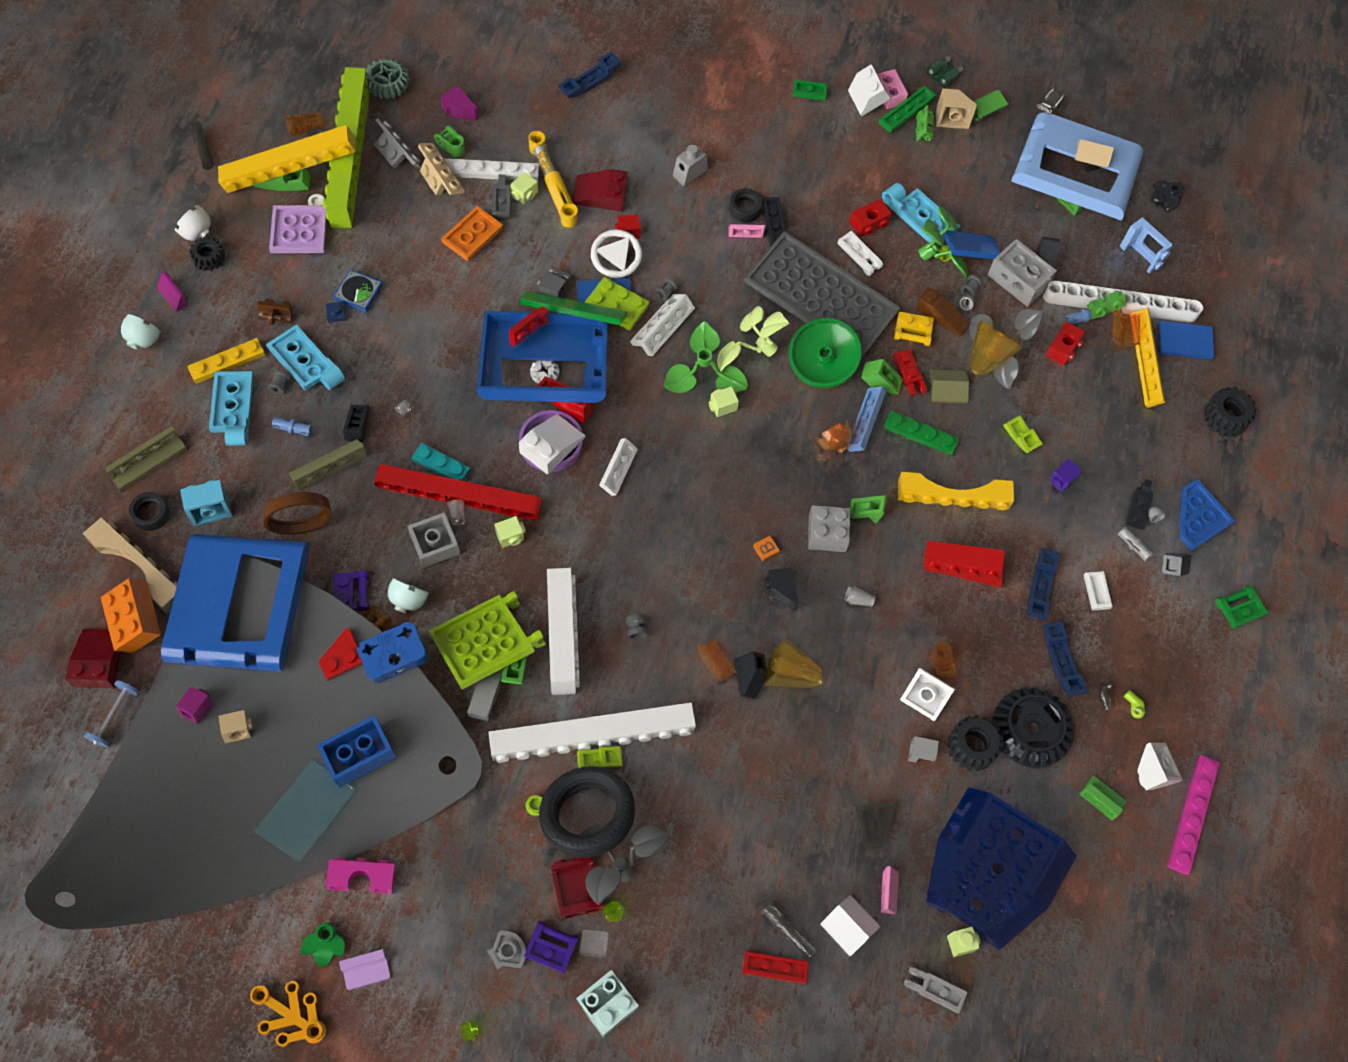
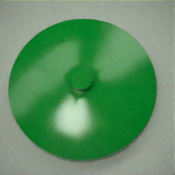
(825, 353)

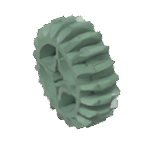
(387, 78)

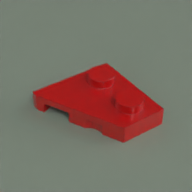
(340, 656)

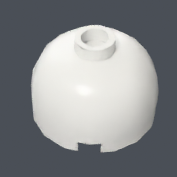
(194, 224)

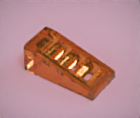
(298, 124)

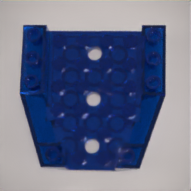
(963, 861)

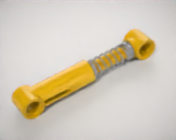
(553, 180)

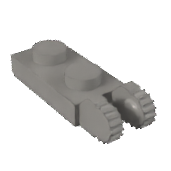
(937, 990)

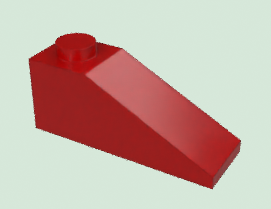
(577, 410)

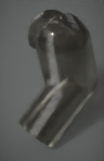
(1103, 694)

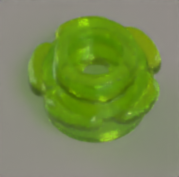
(613, 905)
(468, 1031)

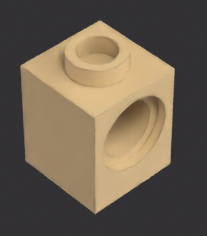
(235, 726)

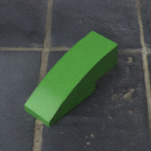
(293, 181)

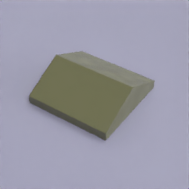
(949, 386)

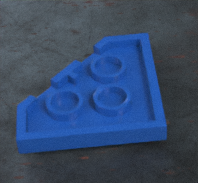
(1200, 516)

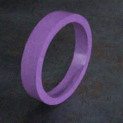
(543, 416)

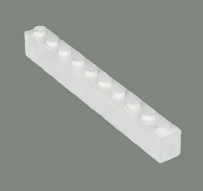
(591, 732)

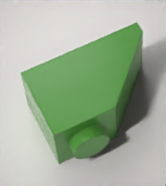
(880, 373)

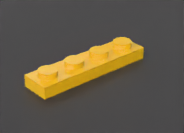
(226, 360)

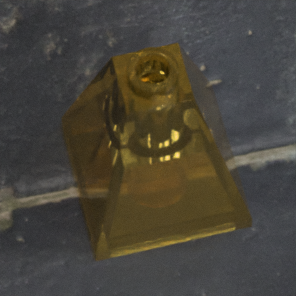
(990, 349)
(791, 668)

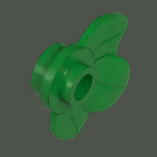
(323, 947)

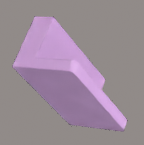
(365, 969)

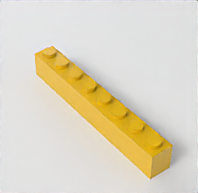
(286, 159)

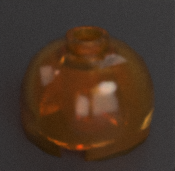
(836, 437)

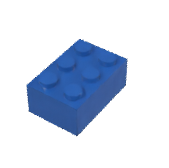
(356, 751)

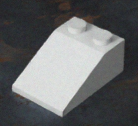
(550, 443)

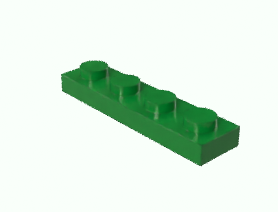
(907, 109)
(921, 433)

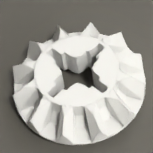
(537, 375)

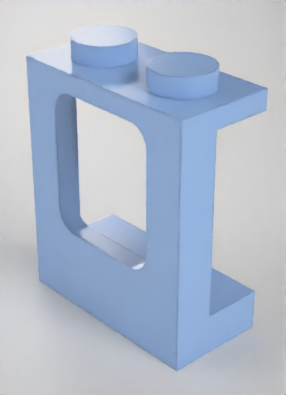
(1136, 236)

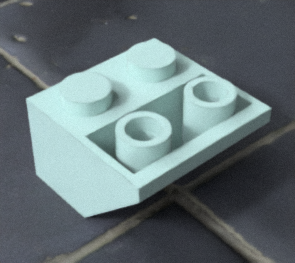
(607, 1003)

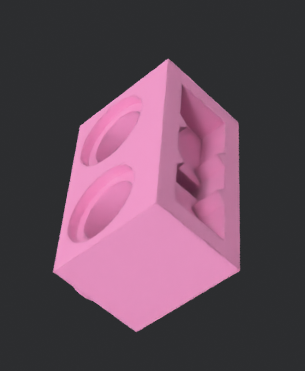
(894, 88)

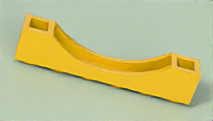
(917, 488)

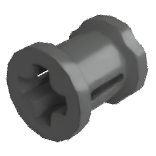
(971, 286)
(666, 289)
(278, 382)

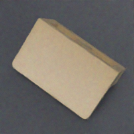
(1093, 153)

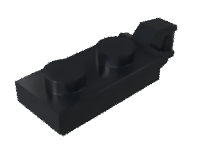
(1140, 505)

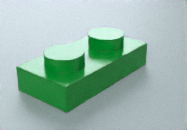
(809, 90)

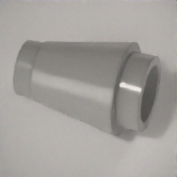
(858, 596)

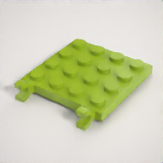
(484, 640)

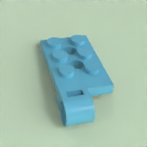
(911, 206)
(307, 374)
(232, 421)

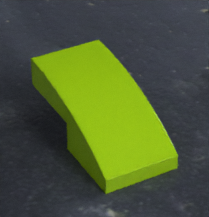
(1020, 433)
(603, 757)

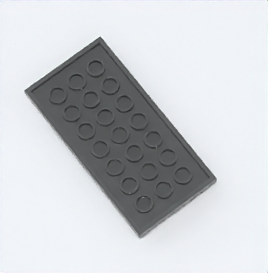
(819, 289)

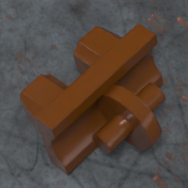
(275, 312)

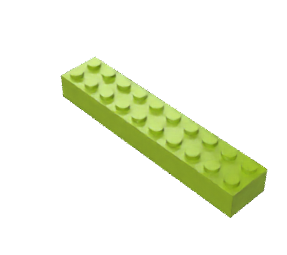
(345, 170)

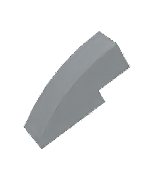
(485, 696)

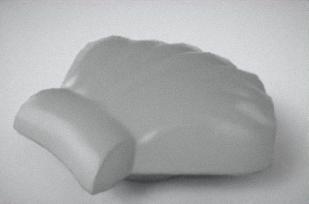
(508, 950)

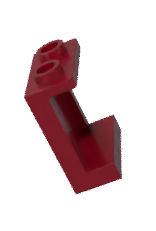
(571, 888)

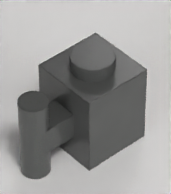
(553, 282)

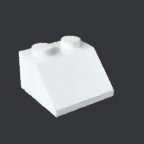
(868, 90)

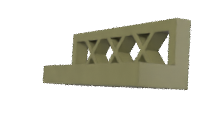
(146, 460)
(328, 464)

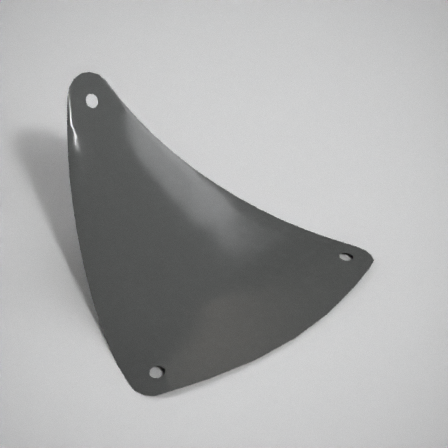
(182, 805)

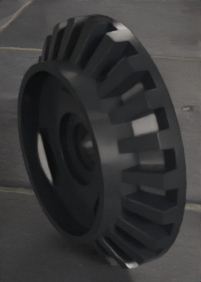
(1018, 735)

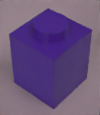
(1065, 475)

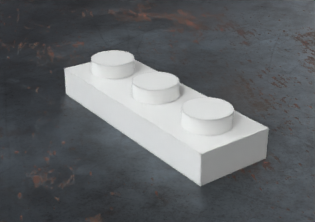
(618, 467)

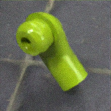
(1137, 704)

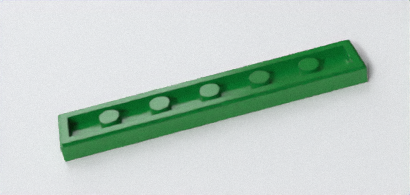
(573, 308)

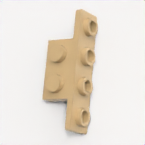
(438, 172)

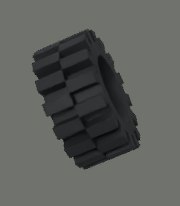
(209, 261)

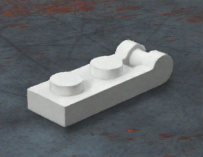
(860, 253)

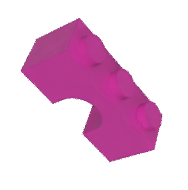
(342, 871)

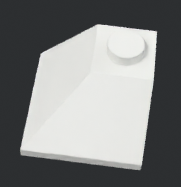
(1157, 767)

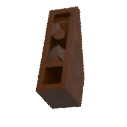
(944, 313)

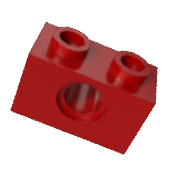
(870, 218)
(1067, 335)

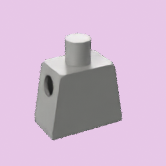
(690, 165)

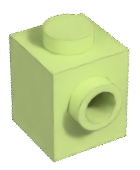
(524, 188)
(723, 401)
(510, 532)
(963, 941)

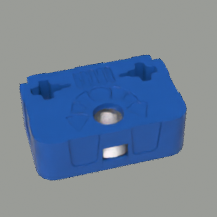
(390, 646)

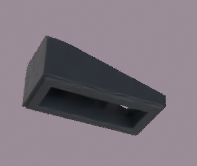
(358, 421)

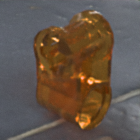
(943, 666)

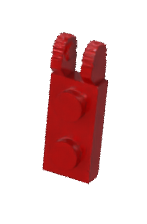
(528, 325)
(909, 371)

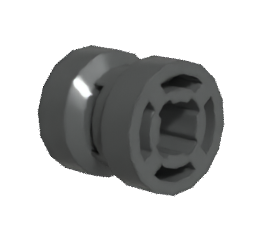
(636, 627)

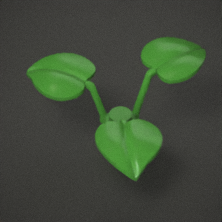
(931, 249)
(704, 342)

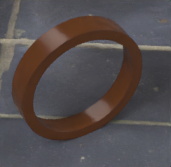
(299, 526)

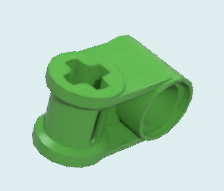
(451, 142)

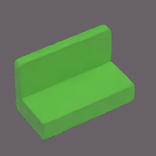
(1103, 798)

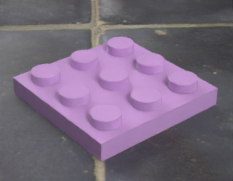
(298, 229)

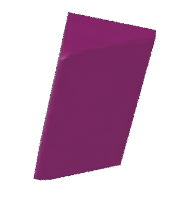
(171, 292)

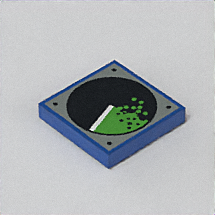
(357, 290)

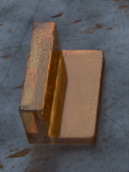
(1126, 329)
(715, 661)

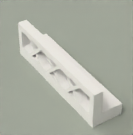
(663, 323)

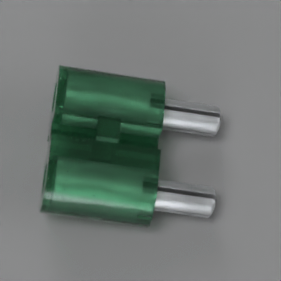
(944, 73)

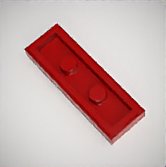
(775, 967)

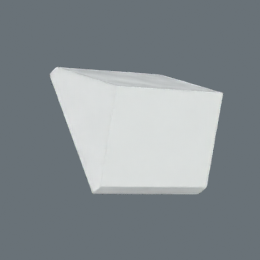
(927, 694)
(850, 925)

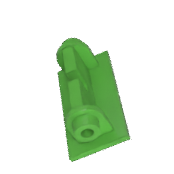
(924, 124)
(1114, 302)

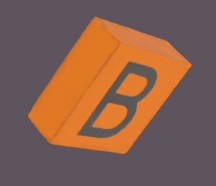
(766, 548)

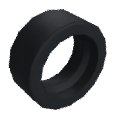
(745, 194)
(143, 499)

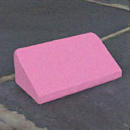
(747, 231)
(889, 891)

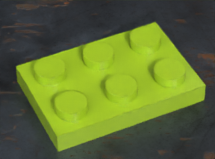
(617, 297)

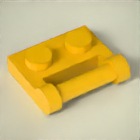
(914, 324)

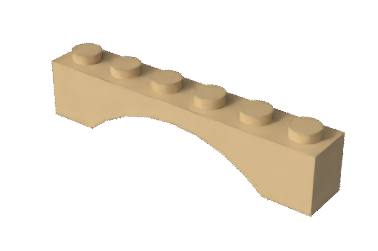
(108, 541)

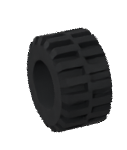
(1235, 401)
(985, 732)

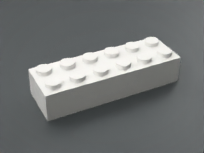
(562, 631)

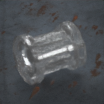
(456, 512)

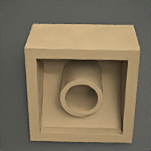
(954, 109)

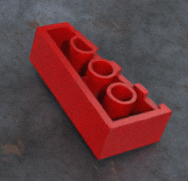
(966, 562)

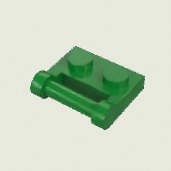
(1244, 612)

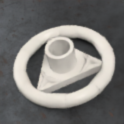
(616, 253)

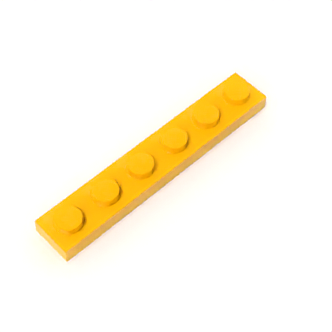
(1148, 362)

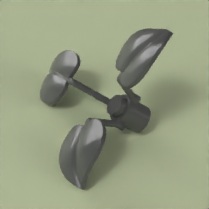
(1027, 324)
(604, 881)

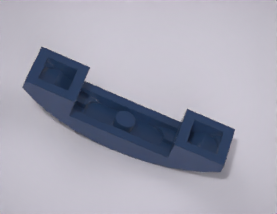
(591, 78)
(1041, 584)
(1062, 660)

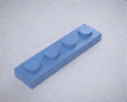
(866, 418)

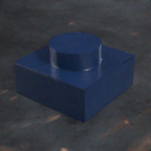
(335, 312)

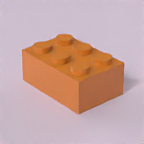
(130, 616)

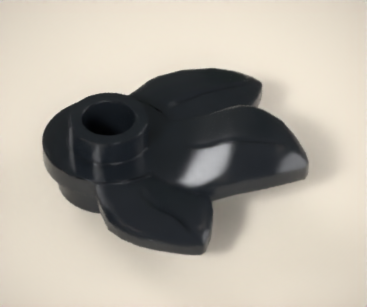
(1165, 194)

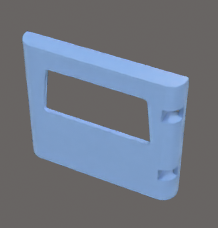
(1062, 136)

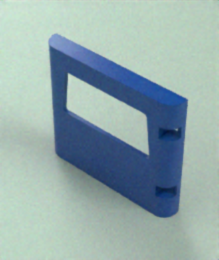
(561, 339)
(206, 595)

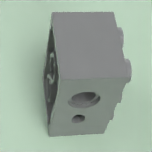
(1021, 272)

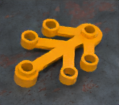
(291, 1015)

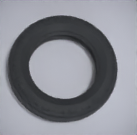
(602, 840)

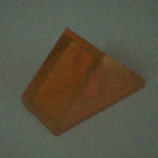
(379, 618)

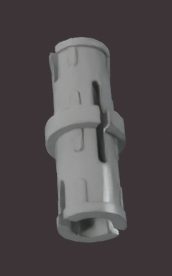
(1135, 544)

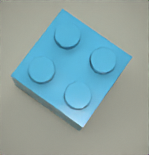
(206, 502)

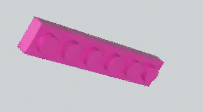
(1193, 815)

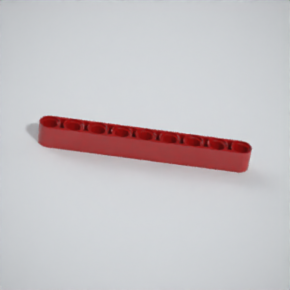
(449, 489)

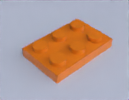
(472, 233)

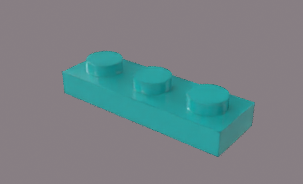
(440, 463)

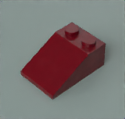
(601, 189)
(93, 660)

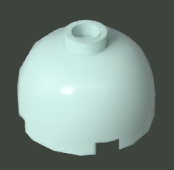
(139, 333)
(406, 596)

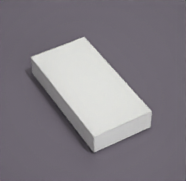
(1097, 590)

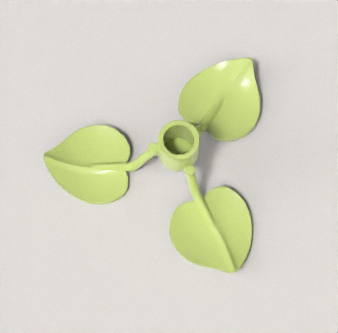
(764, 343)

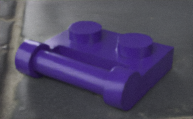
(344, 589)
(549, 953)

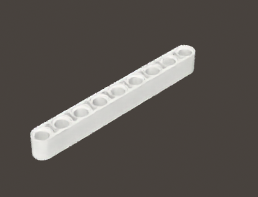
(1159, 306)

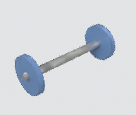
(126, 688)

